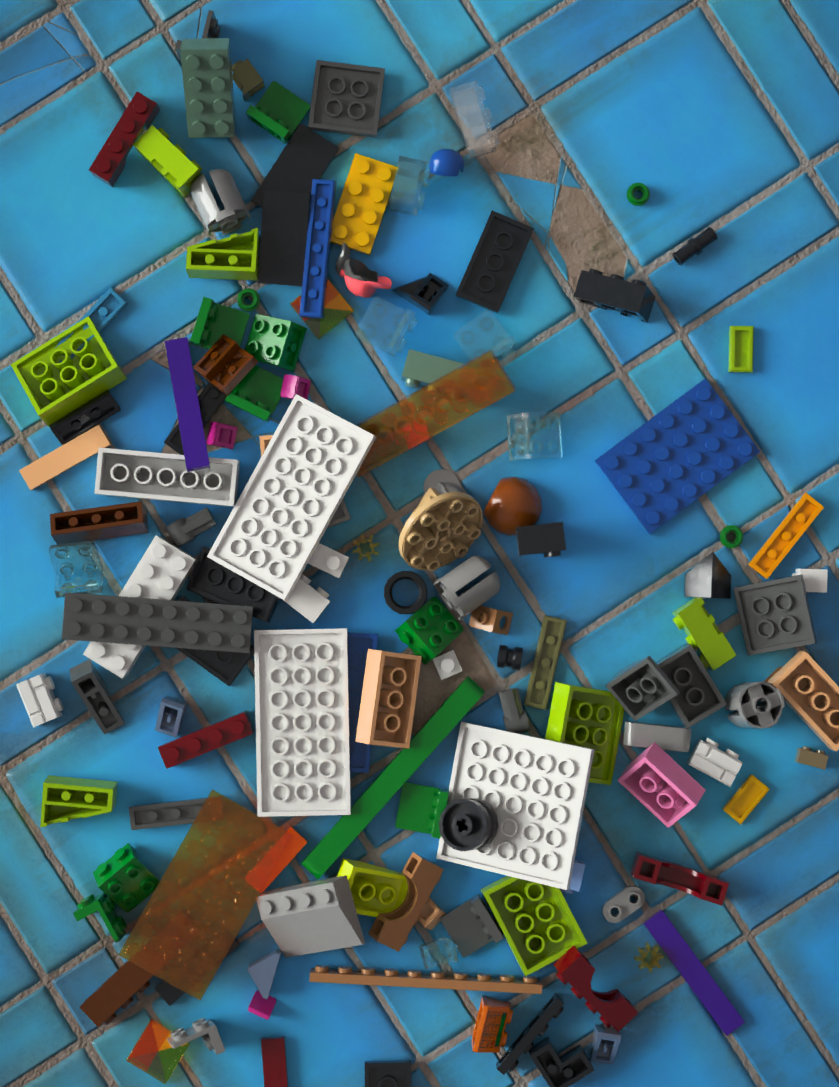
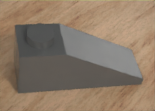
(96, 696)

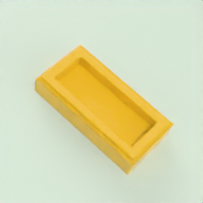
(745, 799)

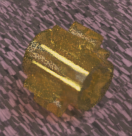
(364, 541)
(653, 960)

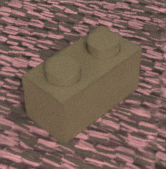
(816, 759)

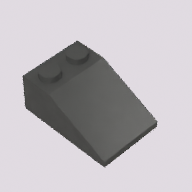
(642, 687)

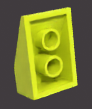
(374, 887)

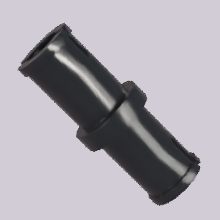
(695, 246)

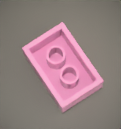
(661, 785)

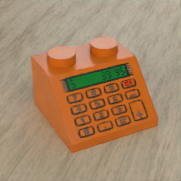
(490, 1025)

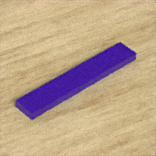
(187, 404)
(694, 972)

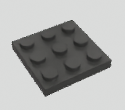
(346, 98)
(775, 615)

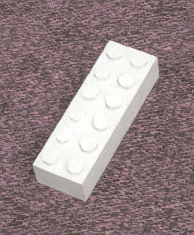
(165, 478)
(157, 576)

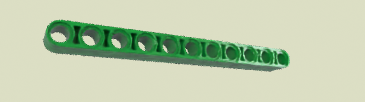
(393, 777)

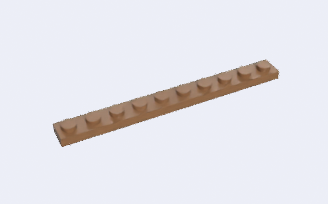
(416, 979)

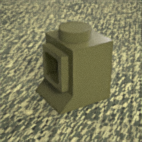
(247, 78)

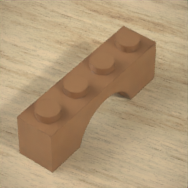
(393, 927)

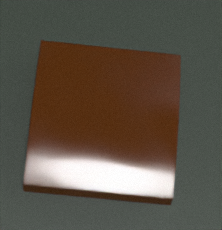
(225, 364)

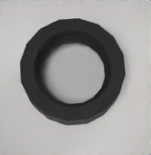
(405, 609)

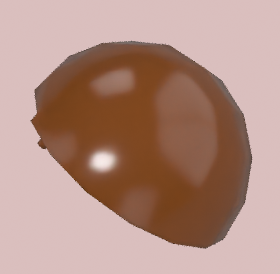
(513, 505)

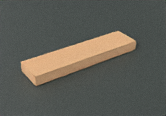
(64, 457)

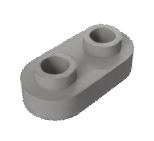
(622, 902)

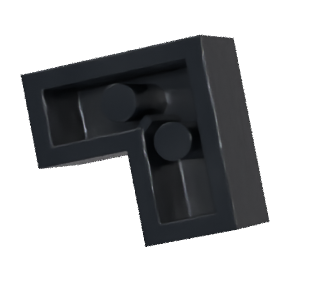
(563, 1069)

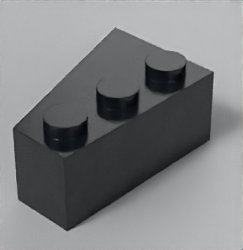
(615, 294)
(540, 539)

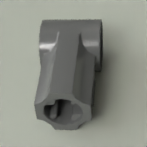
(186, 529)
(514, 716)

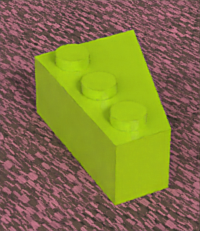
(168, 159)
(226, 258)
(703, 634)
(75, 798)

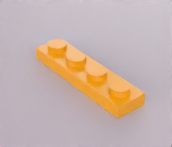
(785, 535)

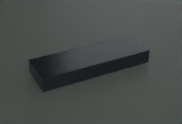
(85, 417)

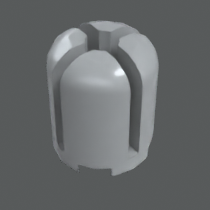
(235, 208)
(476, 594)
(753, 715)

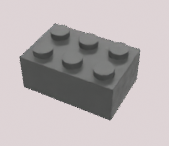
(697, 690)

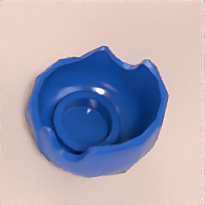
(446, 163)

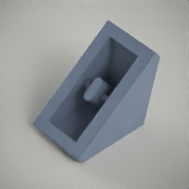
(170, 716)
(264, 971)
(604, 1044)

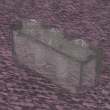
(474, 119)

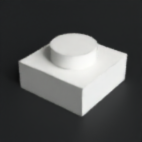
(447, 664)

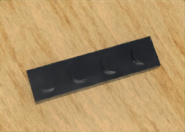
(536, 1027)

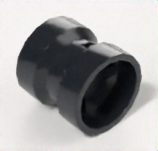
(509, 657)

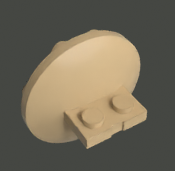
(440, 529)

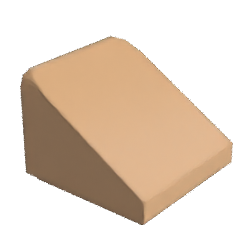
(430, 915)

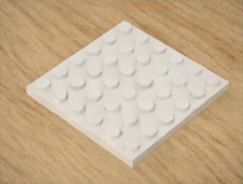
(537, 797)

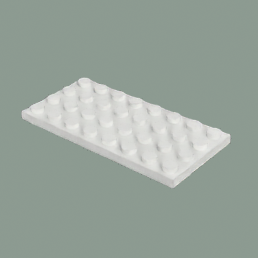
(291, 497)
(302, 722)

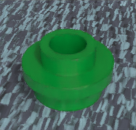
(641, 188)
(241, 300)
(738, 536)

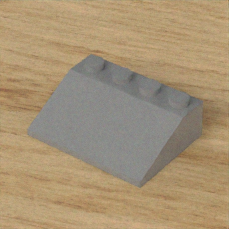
(311, 916)

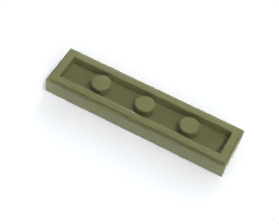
(545, 662)

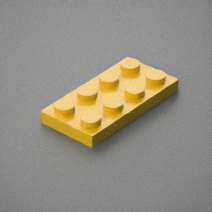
(363, 203)

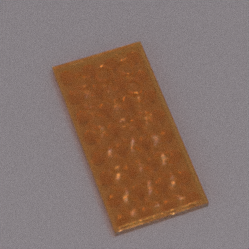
(205, 895)

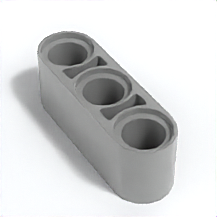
(665, 736)

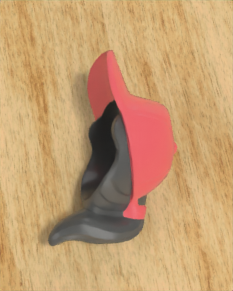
(358, 277)

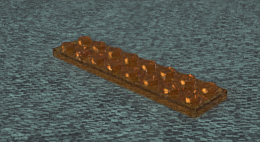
(435, 408)

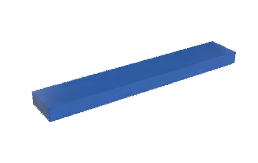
(317, 248)

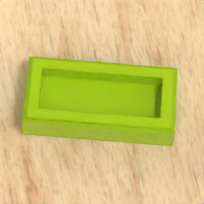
(741, 349)

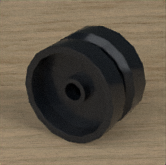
(468, 824)

